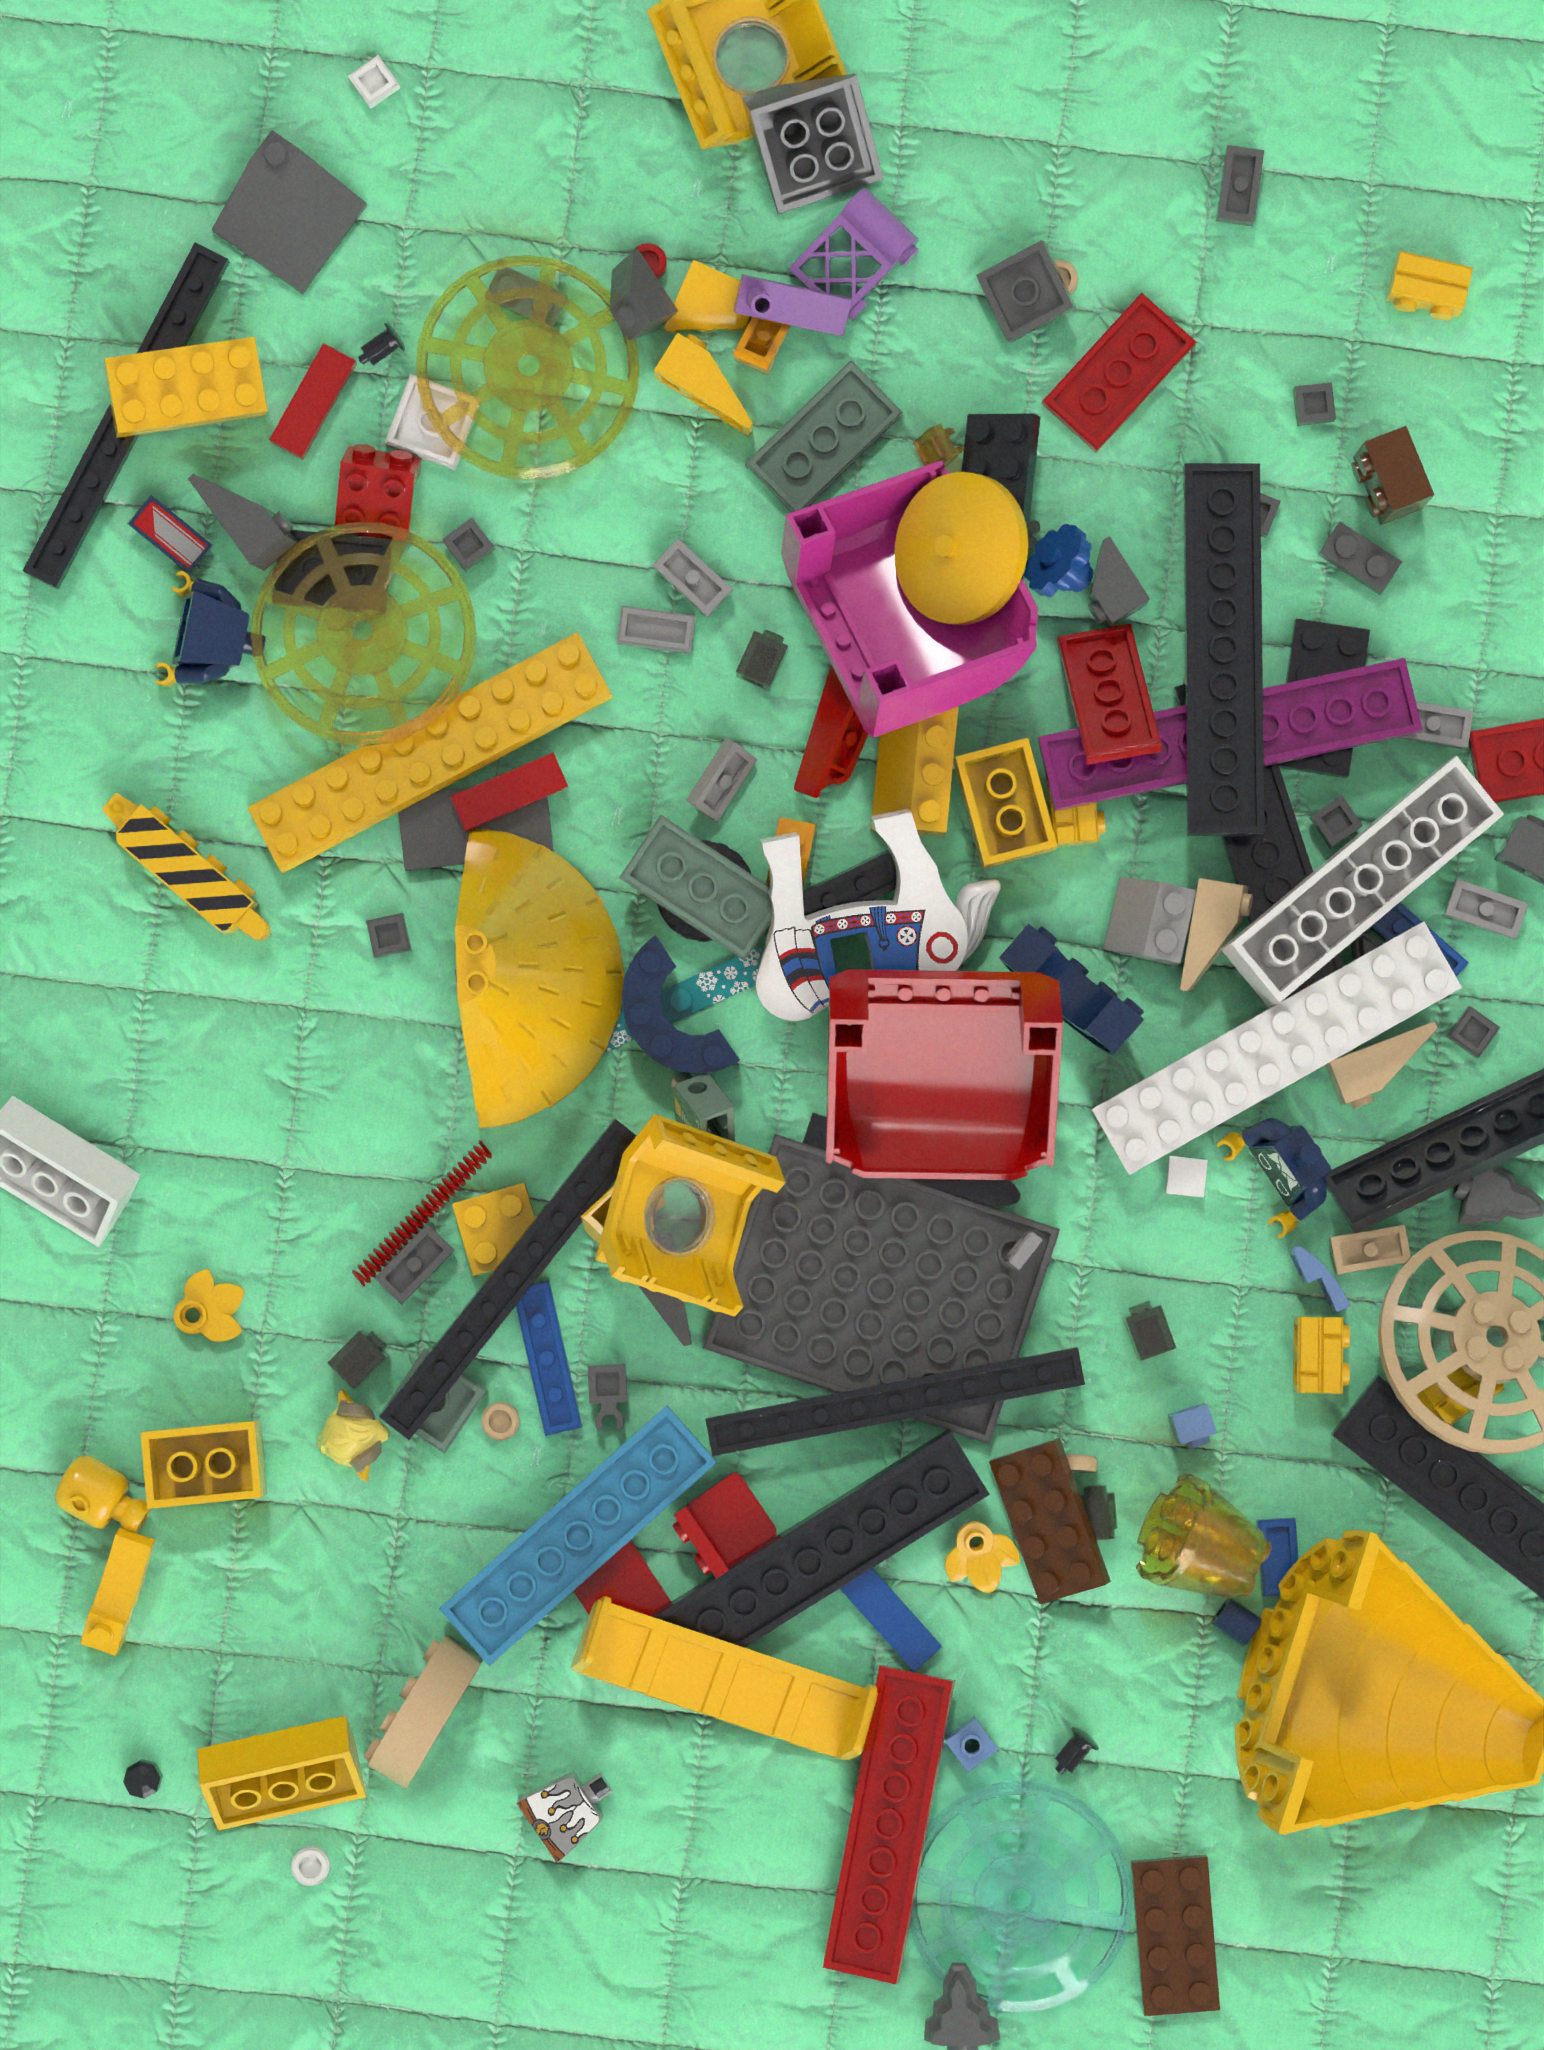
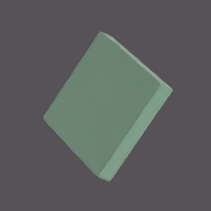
(451, 1412)

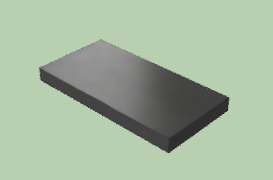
(436, 838)

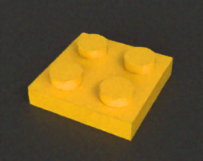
(493, 1225)

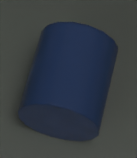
(1236, 1621)

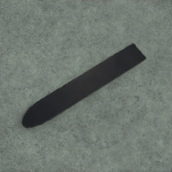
(982, 1191)

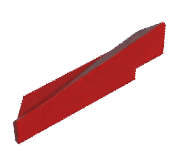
(832, 743)

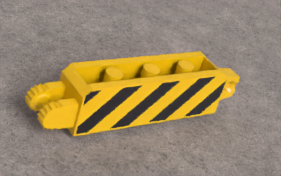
(185, 870)

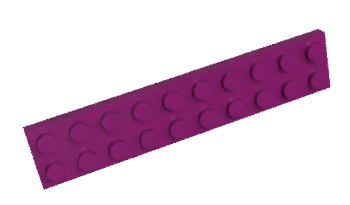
(1298, 723)

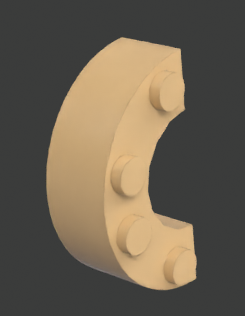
(424, 1711)

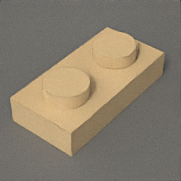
(1369, 1249)

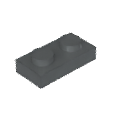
(1240, 185)
(1360, 558)
(414, 1264)

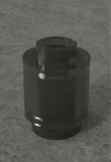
(1101, 1511)

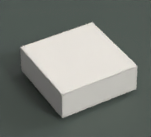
(374, 82)
(1186, 1176)

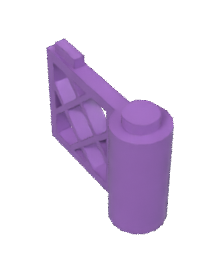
(874, 230)

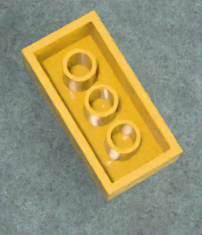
(185, 387)

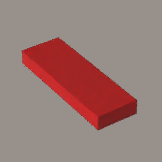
(313, 401)
(509, 792)

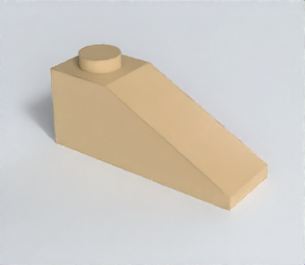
(1214, 921)
(1371, 1068)

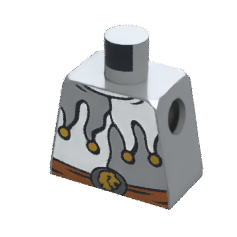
(564, 1811)

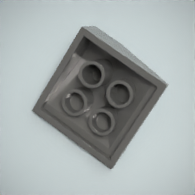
(812, 139)
(288, 212)

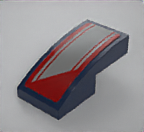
(169, 534)

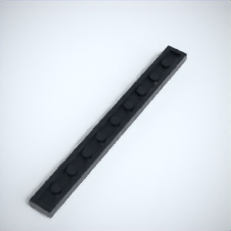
(105, 452)
(508, 1282)
(895, 1401)

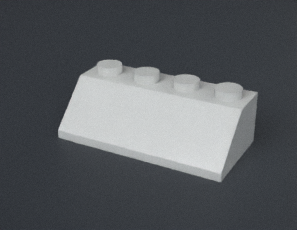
(61, 1172)

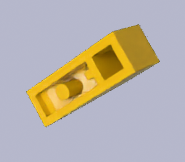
(697, 377)

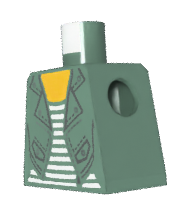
(701, 1102)

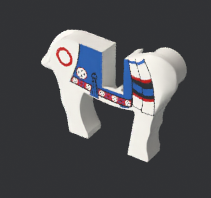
(909, 933)

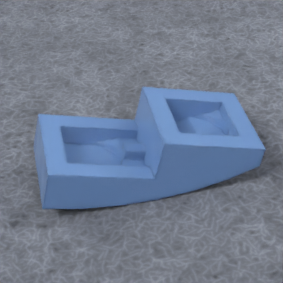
(1312, 1269)

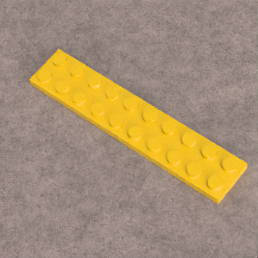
(469, 735)

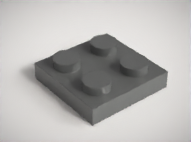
(1026, 291)

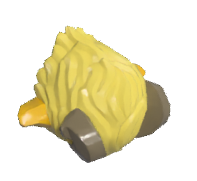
(352, 1435)

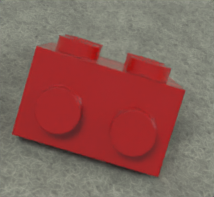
(376, 487)
(724, 1524)

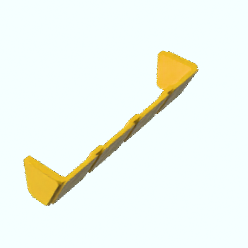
(724, 1681)

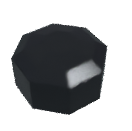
(142, 1778)

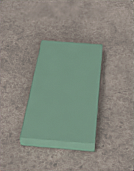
(824, 438)
(700, 887)

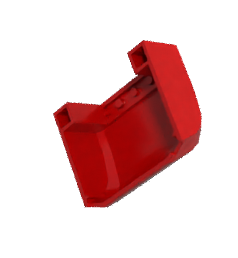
(942, 1073)

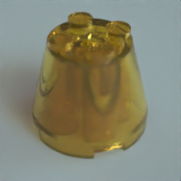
(1200, 1542)

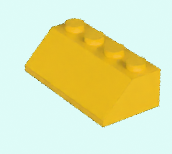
(917, 772)
(280, 1773)

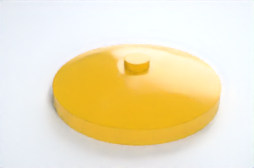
(961, 548)

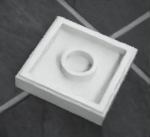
(414, 432)

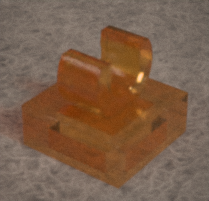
(936, 446)

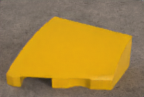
(707, 302)

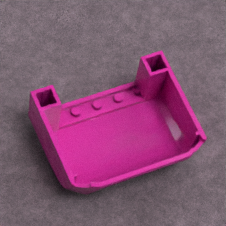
(881, 647)

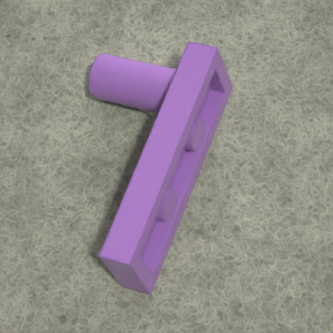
(792, 305)

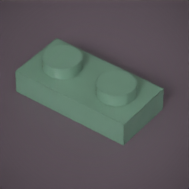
(508, 279)

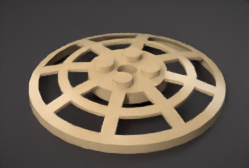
(1469, 1341)

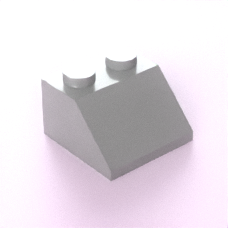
(1150, 920)

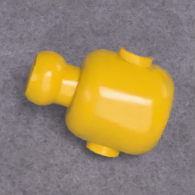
(99, 1495)

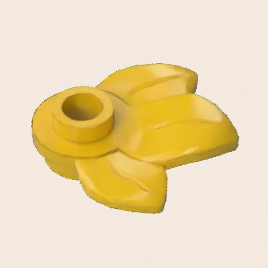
(215, 1307)
(980, 1562)

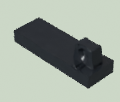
(856, 884)

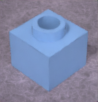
(1193, 1425)
(970, 1730)

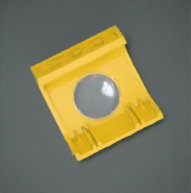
(738, 49)
(683, 1212)

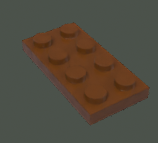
(1049, 1521)
(1175, 1935)

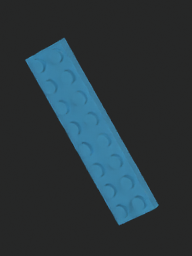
(578, 1535)

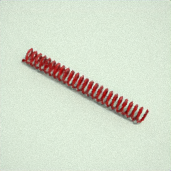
(423, 1212)

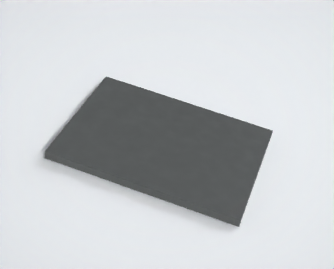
(878, 1283)

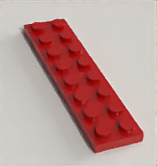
(889, 1825)

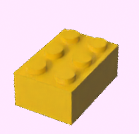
(1005, 803)
(203, 1464)

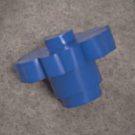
(1060, 562)

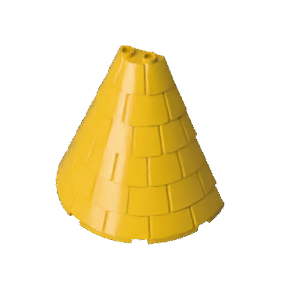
(532, 976)
(1375, 1697)

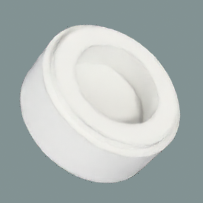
(310, 1865)

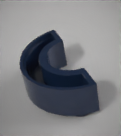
(1085, 1006)
(653, 1031)

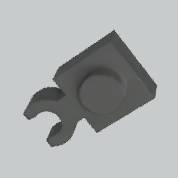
(608, 1388)

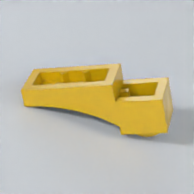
(118, 1592)

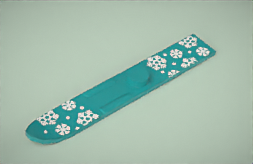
(698, 992)

